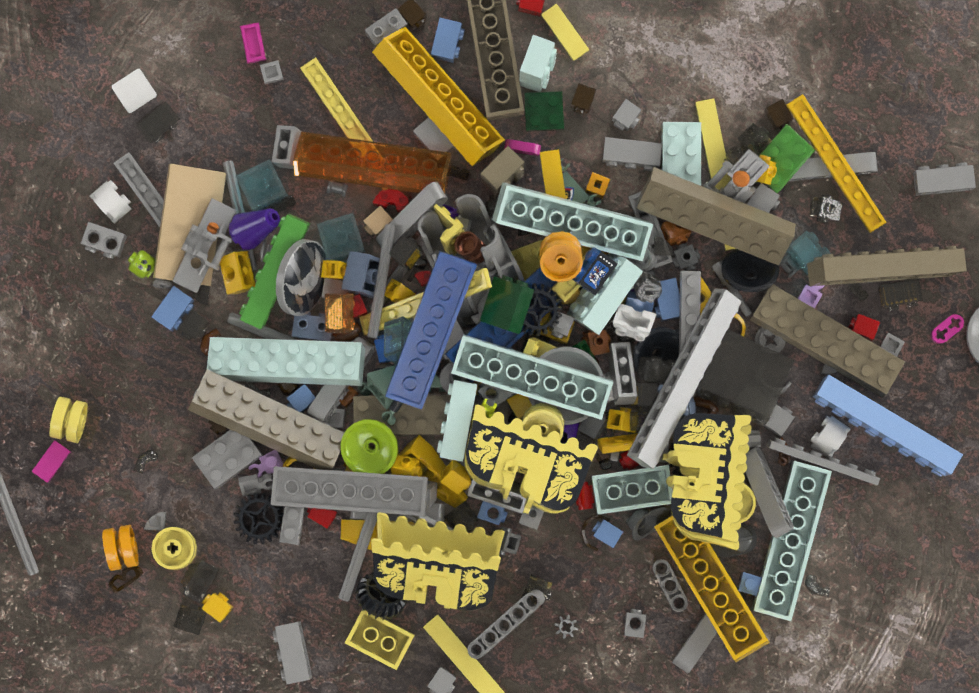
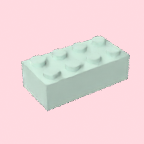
(538, 64)
(682, 150)
(596, 310)
(458, 420)
(631, 489)

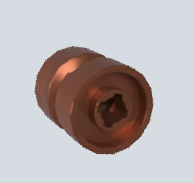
(469, 247)

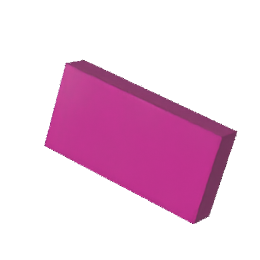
(253, 43)
(51, 461)

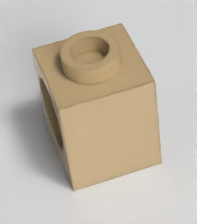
(376, 221)

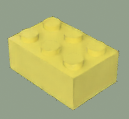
(380, 639)

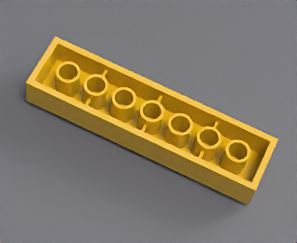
(438, 96)
(714, 591)

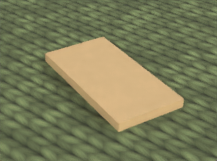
(185, 202)

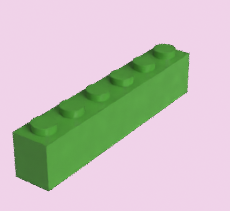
(263, 295)

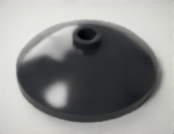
(748, 272)
(663, 340)

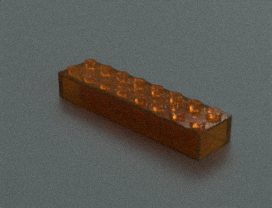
(370, 163)

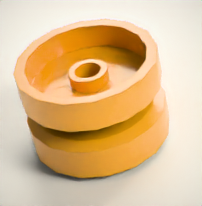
(560, 256)
(120, 547)

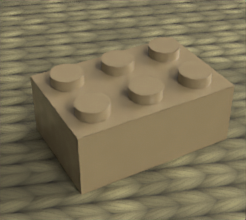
(503, 169)

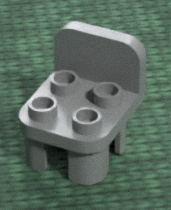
(496, 254)

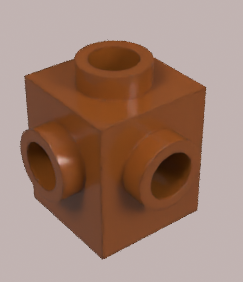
(674, 233)
(597, 343)

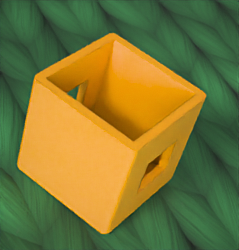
(604, 181)

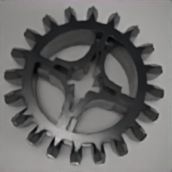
(537, 318)
(244, 510)
(375, 601)

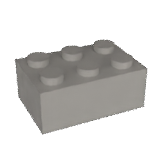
(226, 458)
(292, 653)

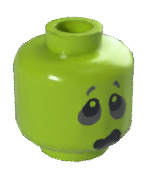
(141, 264)

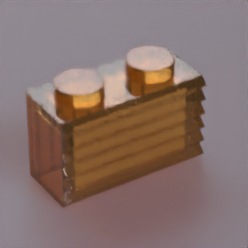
(339, 312)

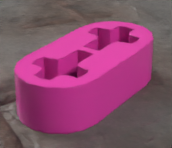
(523, 147)
(950, 332)

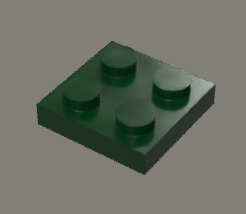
(544, 111)

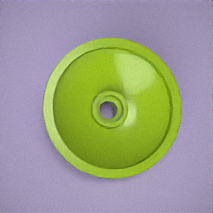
(357, 450)

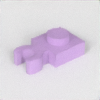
(810, 295)
(267, 463)

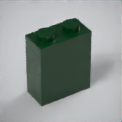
(507, 304)

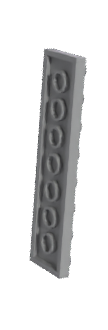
(349, 491)

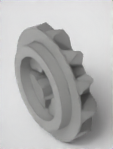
(760, 339)

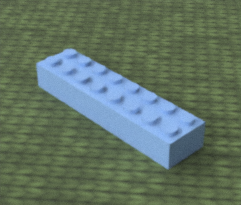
(887, 425)

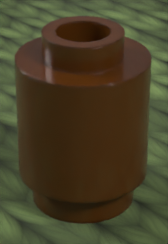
(348, 337)

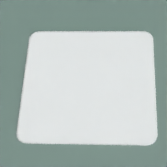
(134, 90)

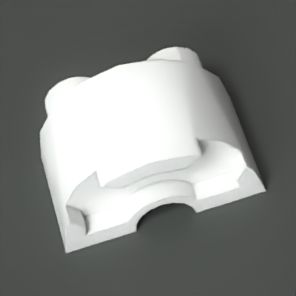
(110, 201)
(633, 323)
(830, 437)

